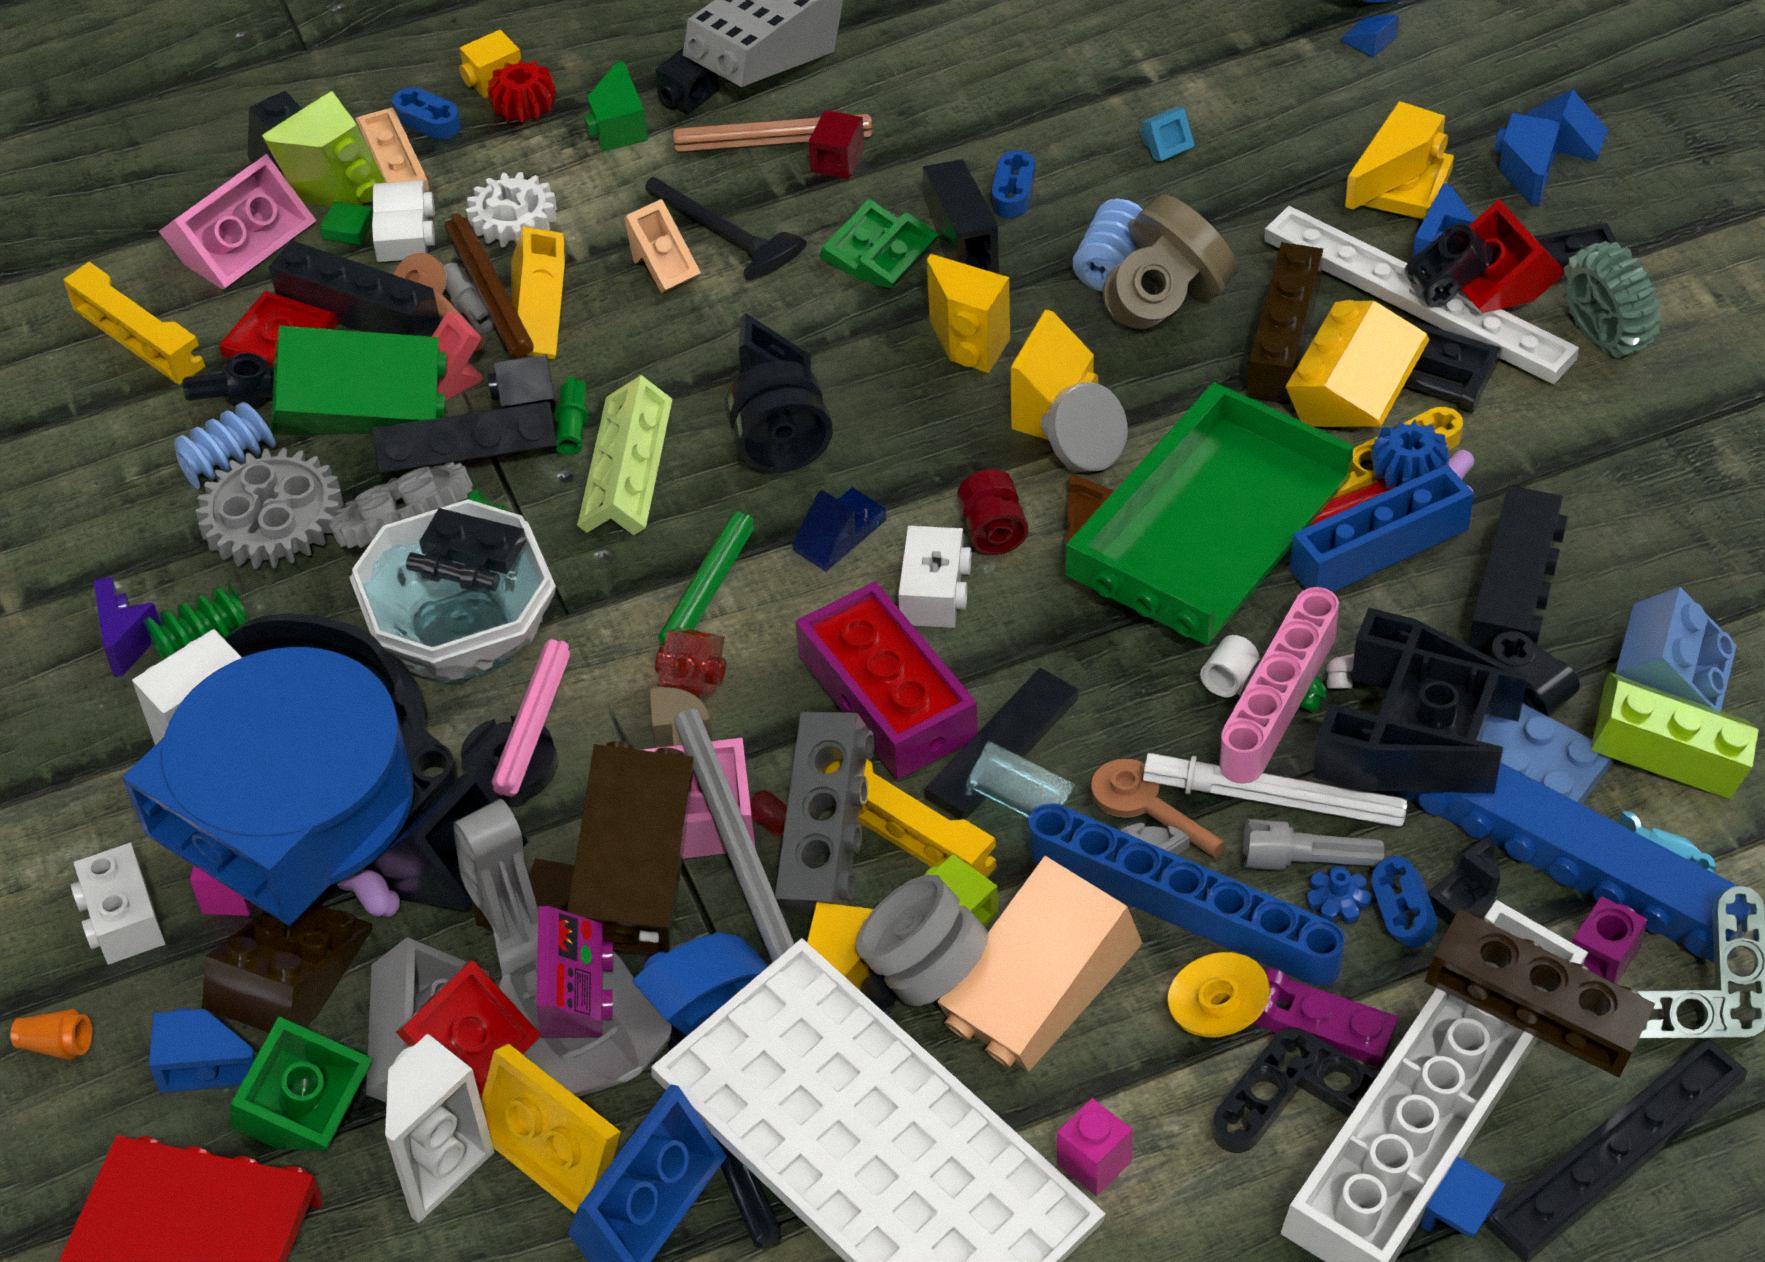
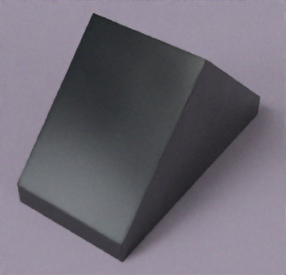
(762, 345)

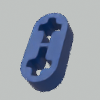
(426, 113)
(1020, 184)
(1394, 905)

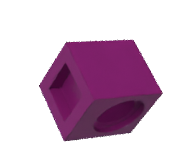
(1613, 922)

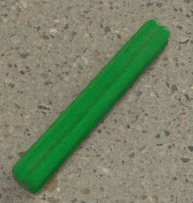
(710, 574)

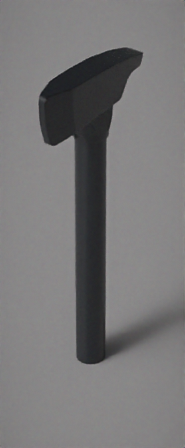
(765, 253)

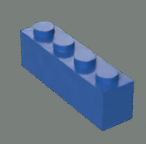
(1382, 530)

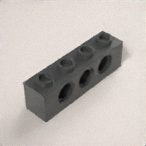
(820, 741)

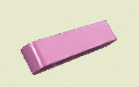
(1278, 685)

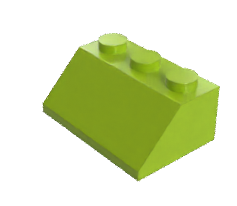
(324, 155)
(1673, 736)

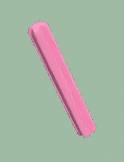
(530, 718)

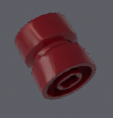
(992, 512)

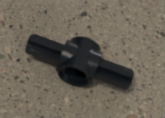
(243, 379)

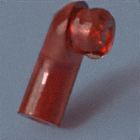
(769, 812)

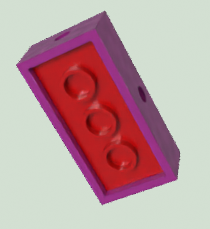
(889, 676)

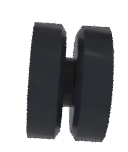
(778, 416)

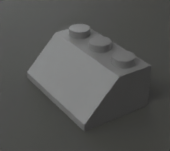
(398, 988)

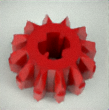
(521, 91)

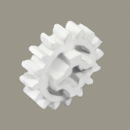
(508, 205)

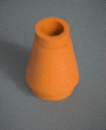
(54, 1034)

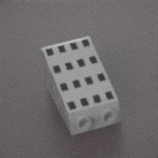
(761, 36)

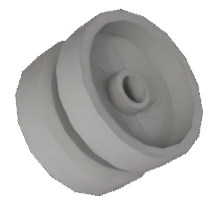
(921, 940)

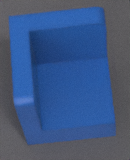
(1464, 1199)

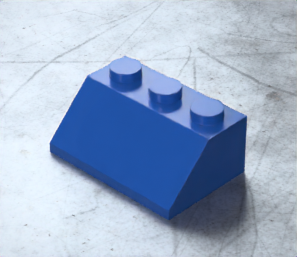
(648, 1184)

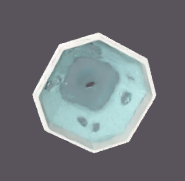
(439, 625)

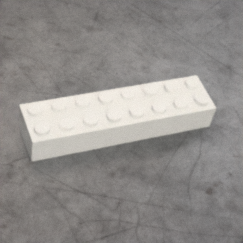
(1414, 1121)

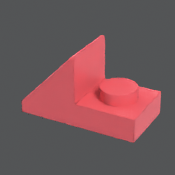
(458, 342)

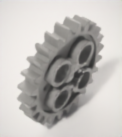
(419, 489)
(269, 508)

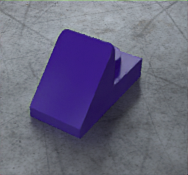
(122, 626)

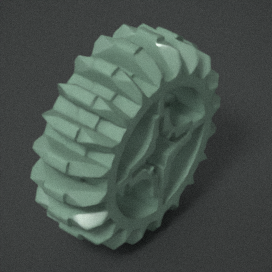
(1612, 299)

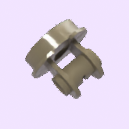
(1175, 258)

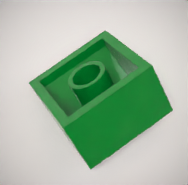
(297, 1089)

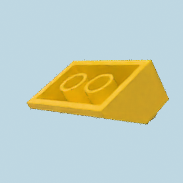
(1355, 366)

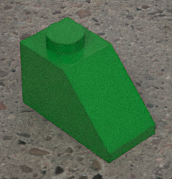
(615, 111)

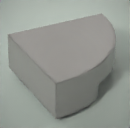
(1167, 839)

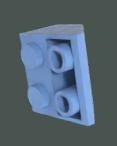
(1677, 649)

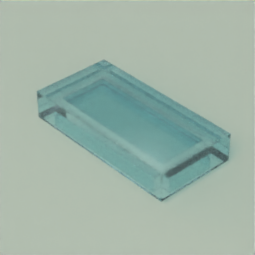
(1016, 781)

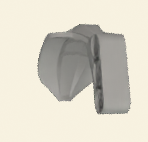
(499, 885)

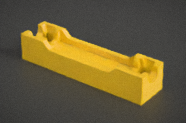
(158, 343)
(920, 828)

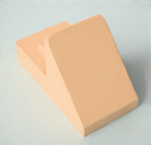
(660, 245)

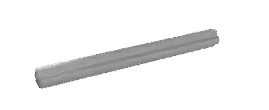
(734, 833)

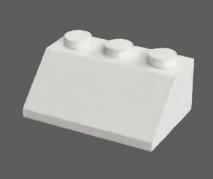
(433, 1124)

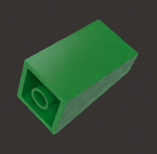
(353, 381)

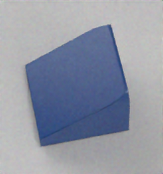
(1372, 34)

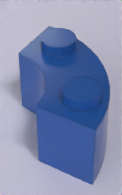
(698, 978)

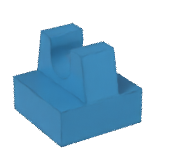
(1167, 134)

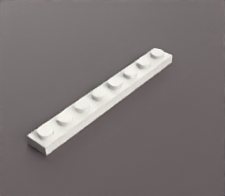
(1386, 279)

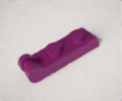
(1342, 1023)

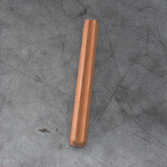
(751, 134)

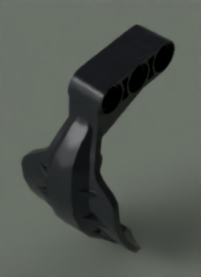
(346, 639)

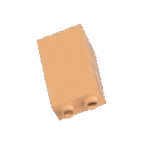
(1041, 965)

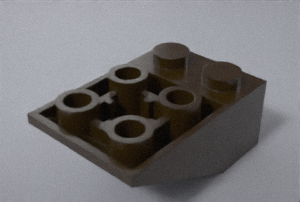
(282, 968)

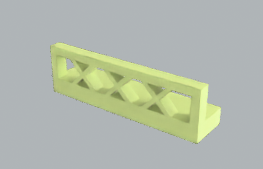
(626, 457)

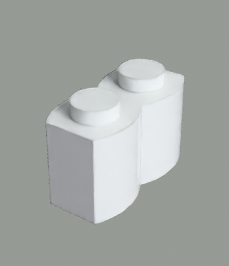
(402, 220)

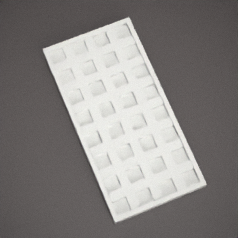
(868, 1128)

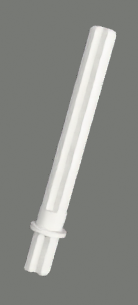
(1277, 790)

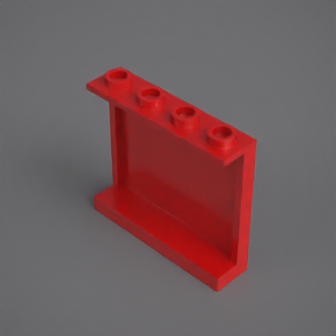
(189, 1207)

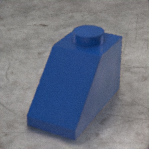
(1527, 153)
(196, 1052)

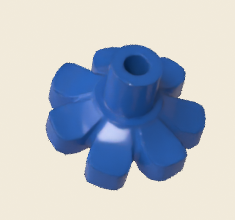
(1338, 894)

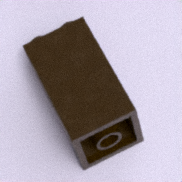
(632, 845)

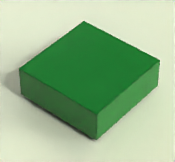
(346, 223)

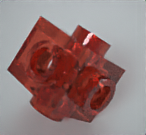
(691, 661)

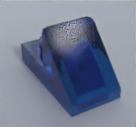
(837, 526)

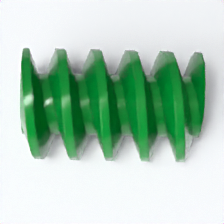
(174, 634)

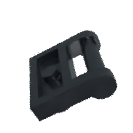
(1457, 359)

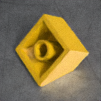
(968, 311)
(1045, 367)

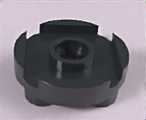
(485, 747)

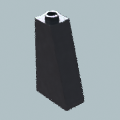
(961, 215)

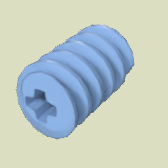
(1105, 242)
(221, 442)

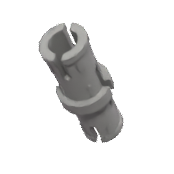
(466, 298)

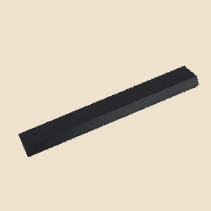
(1616, 1150)

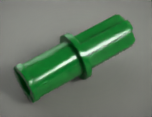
(571, 416)

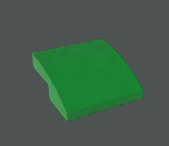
(878, 244)

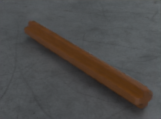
(489, 286)

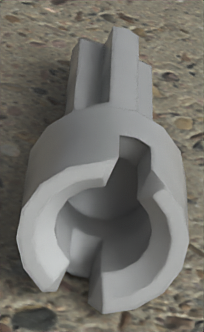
(1275, 845)

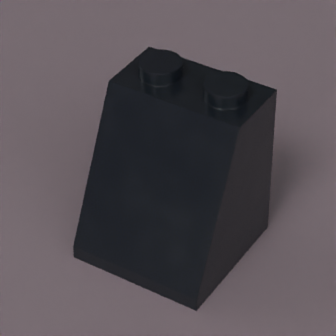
(424, 857)

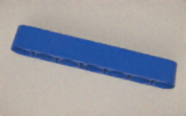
(1207, 896)

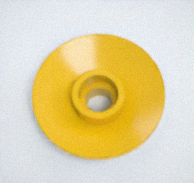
(1218, 994)

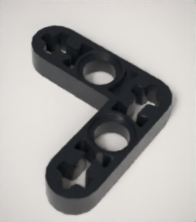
(1304, 1073)

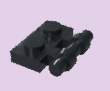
(467, 540)

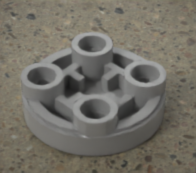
(1086, 427)

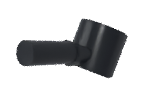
(879, 992)

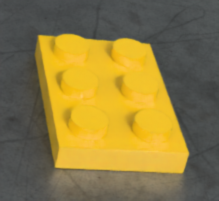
(546, 1128)

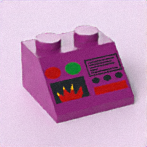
(571, 975)

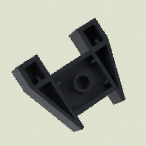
(1430, 717)

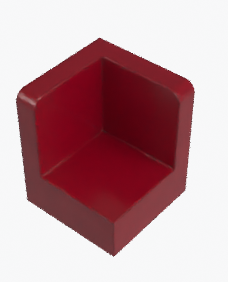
(836, 144)

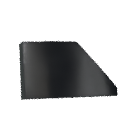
(1470, 886)

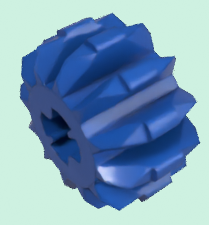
(1407, 453)

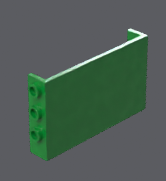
(1209, 512)

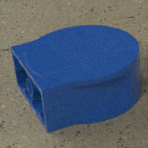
(278, 776)

